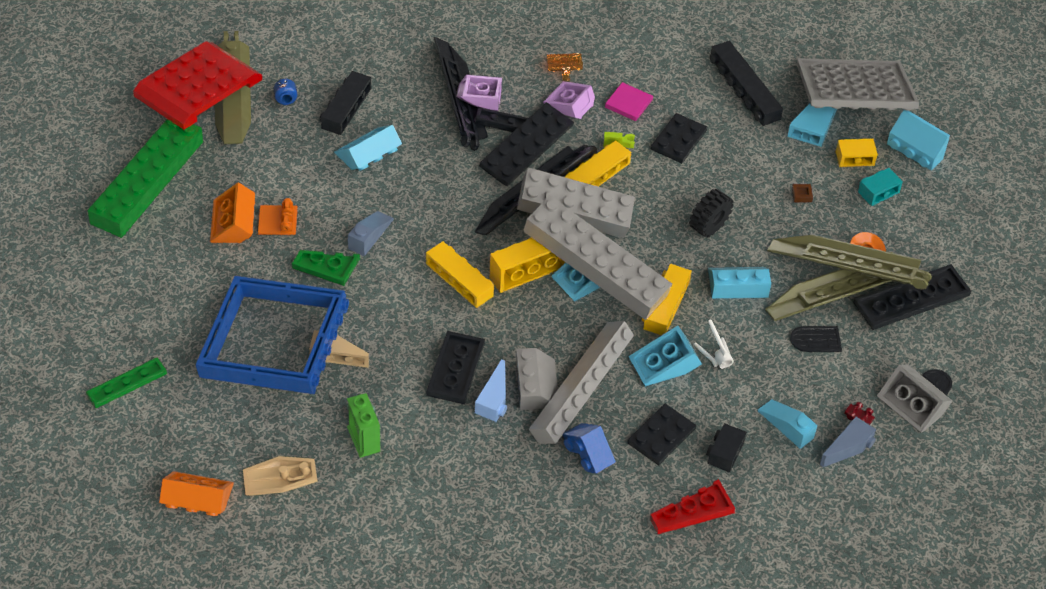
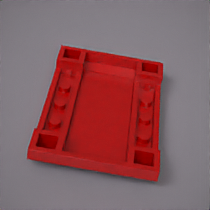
(194, 83)

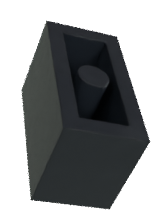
(726, 447)

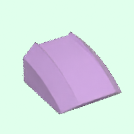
(481, 91)
(572, 99)

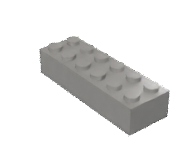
(600, 207)

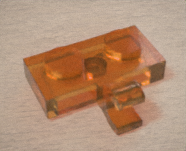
(564, 63)

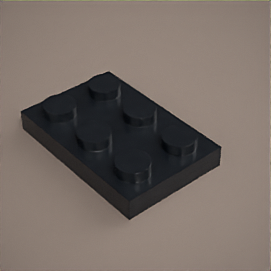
(679, 138)
(661, 434)

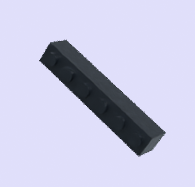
(746, 83)

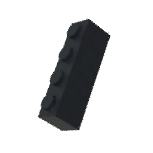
(345, 103)

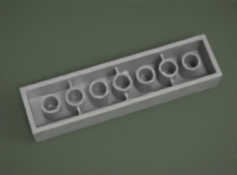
(597, 257)

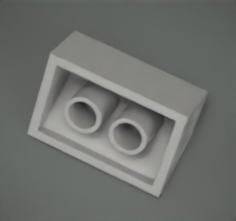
(535, 378)
(914, 397)

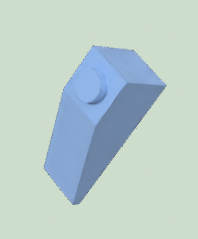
(492, 398)

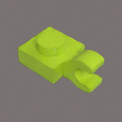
(627, 141)

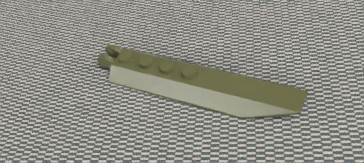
(234, 111)
(853, 258)
(821, 291)

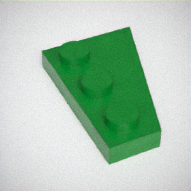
(328, 267)

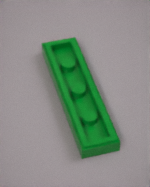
(126, 382)

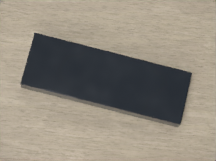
(498, 119)

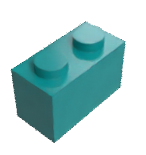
(880, 186)

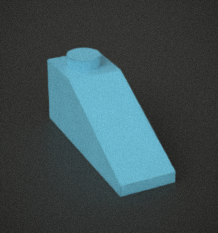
(790, 422)

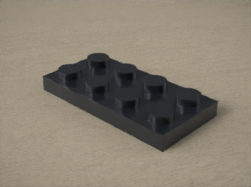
(455, 367)

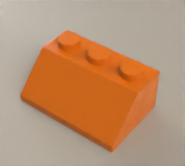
(233, 215)
(195, 493)

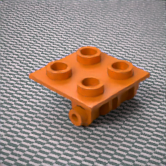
(278, 219)

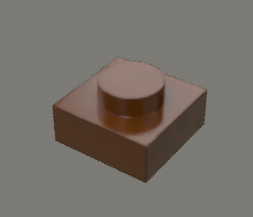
(802, 193)

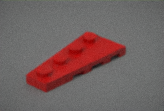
(694, 509)

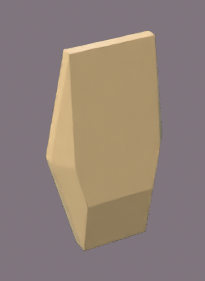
(279, 475)

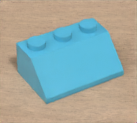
(918, 140)
(369, 147)
(739, 282)

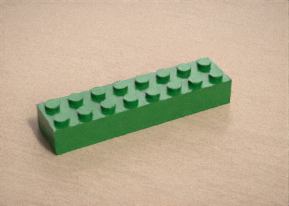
(144, 178)

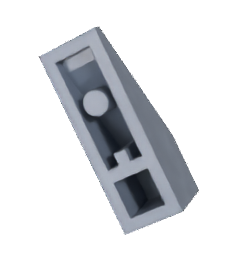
(368, 232)
(850, 442)

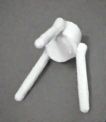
(722, 356)

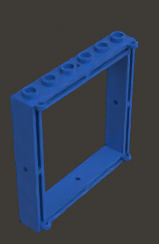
(305, 382)

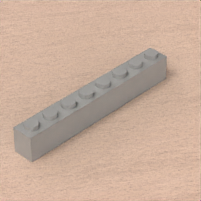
(581, 382)

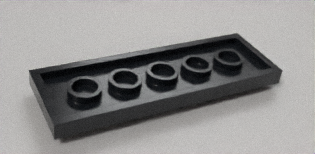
(526, 144)
(904, 300)

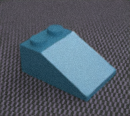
(573, 282)
(665, 358)

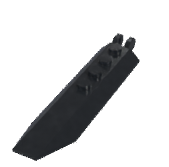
(454, 71)
(506, 205)

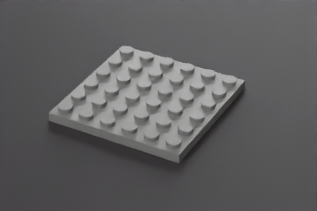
(857, 84)

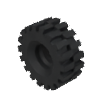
(711, 213)

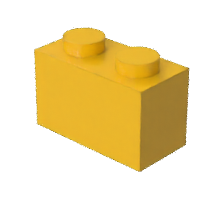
(856, 152)

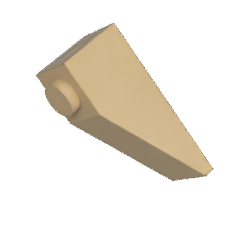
(344, 352)

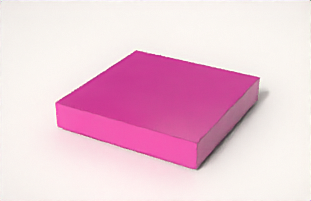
(628, 101)

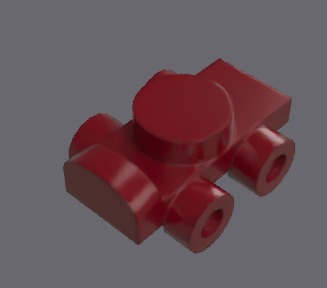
(856, 411)

